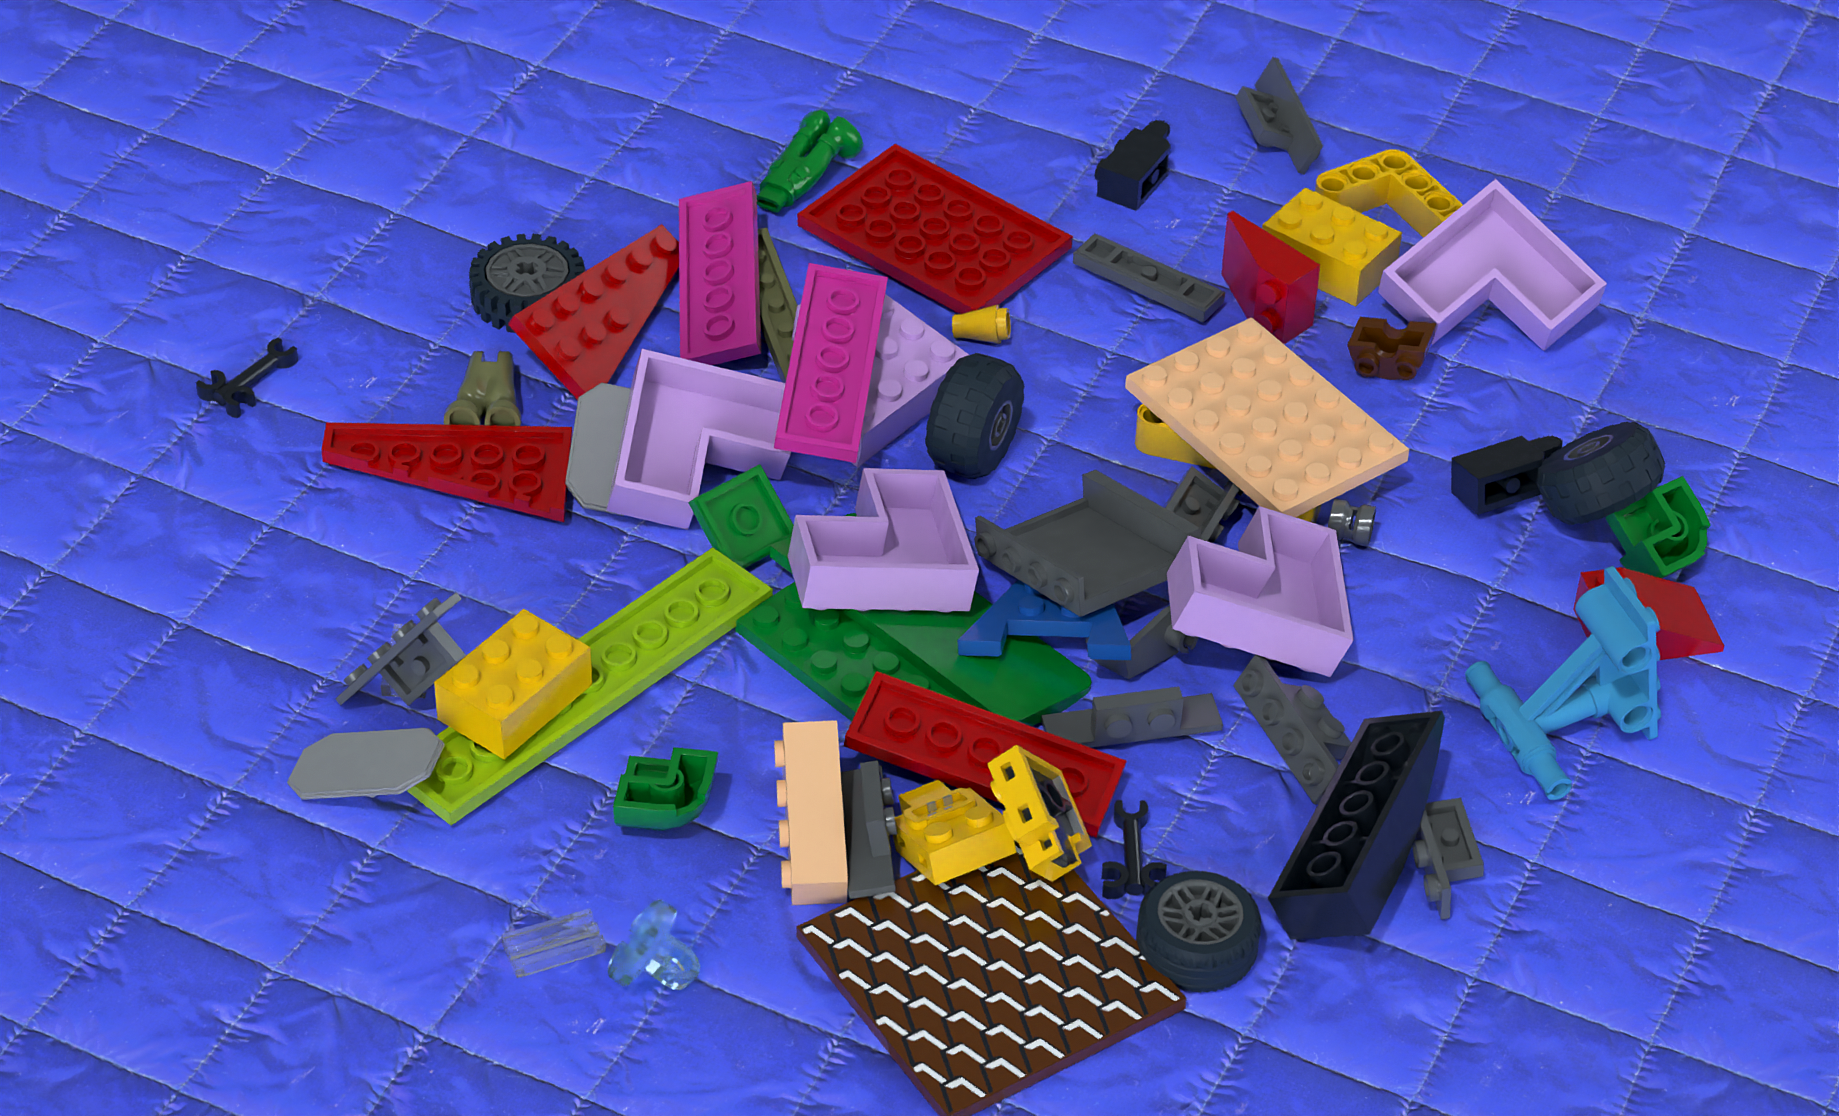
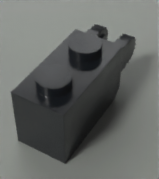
(1135, 166)
(1500, 472)

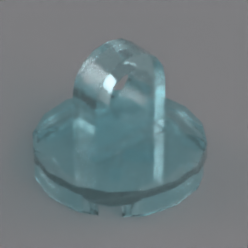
(652, 950)

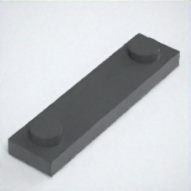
(1149, 277)

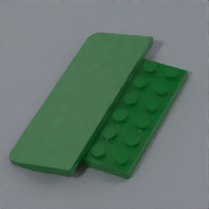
(843, 648)

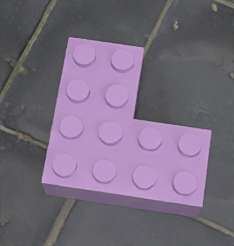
(1497, 254)
(904, 376)
(688, 417)
(896, 554)
(1269, 598)

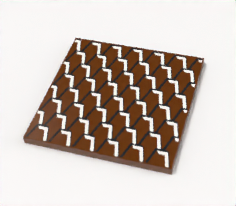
(988, 978)

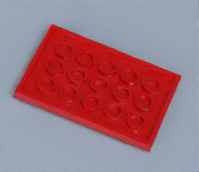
(934, 231)

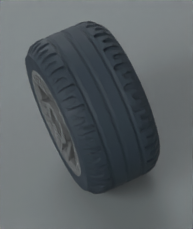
(1199, 930)

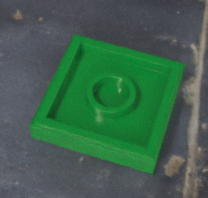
(743, 517)

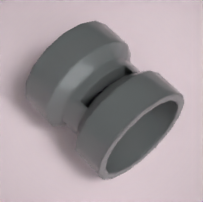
(1342, 519)

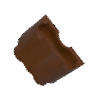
(1389, 351)

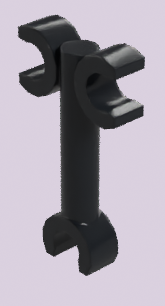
(237, 389)
(1132, 875)

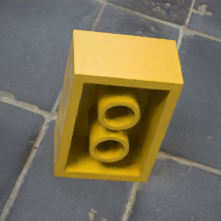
(1344, 242)
(513, 683)

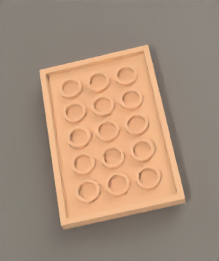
(1266, 419)

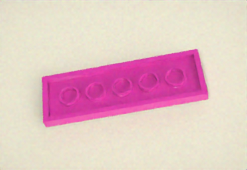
(719, 275)
(831, 363)

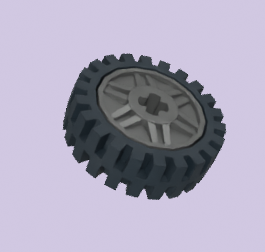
(518, 275)

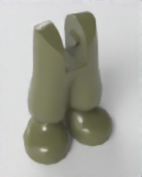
(486, 391)

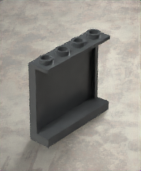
(1090, 548)

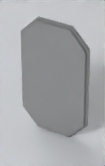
(596, 444)
(365, 763)

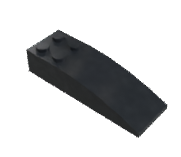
(1360, 830)

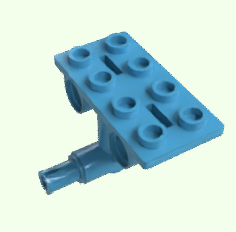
(1613, 677)

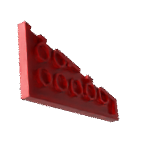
(595, 317)
(485, 463)

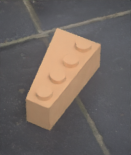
(812, 812)

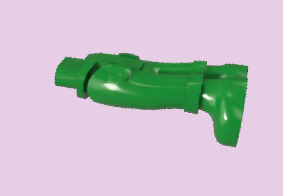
(797, 170)

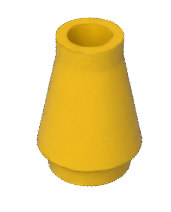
(984, 324)

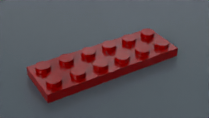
(958, 740)

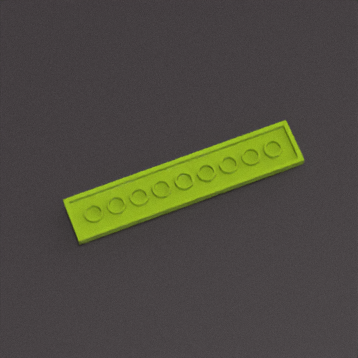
(626, 658)

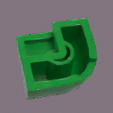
(1662, 530)
(664, 791)

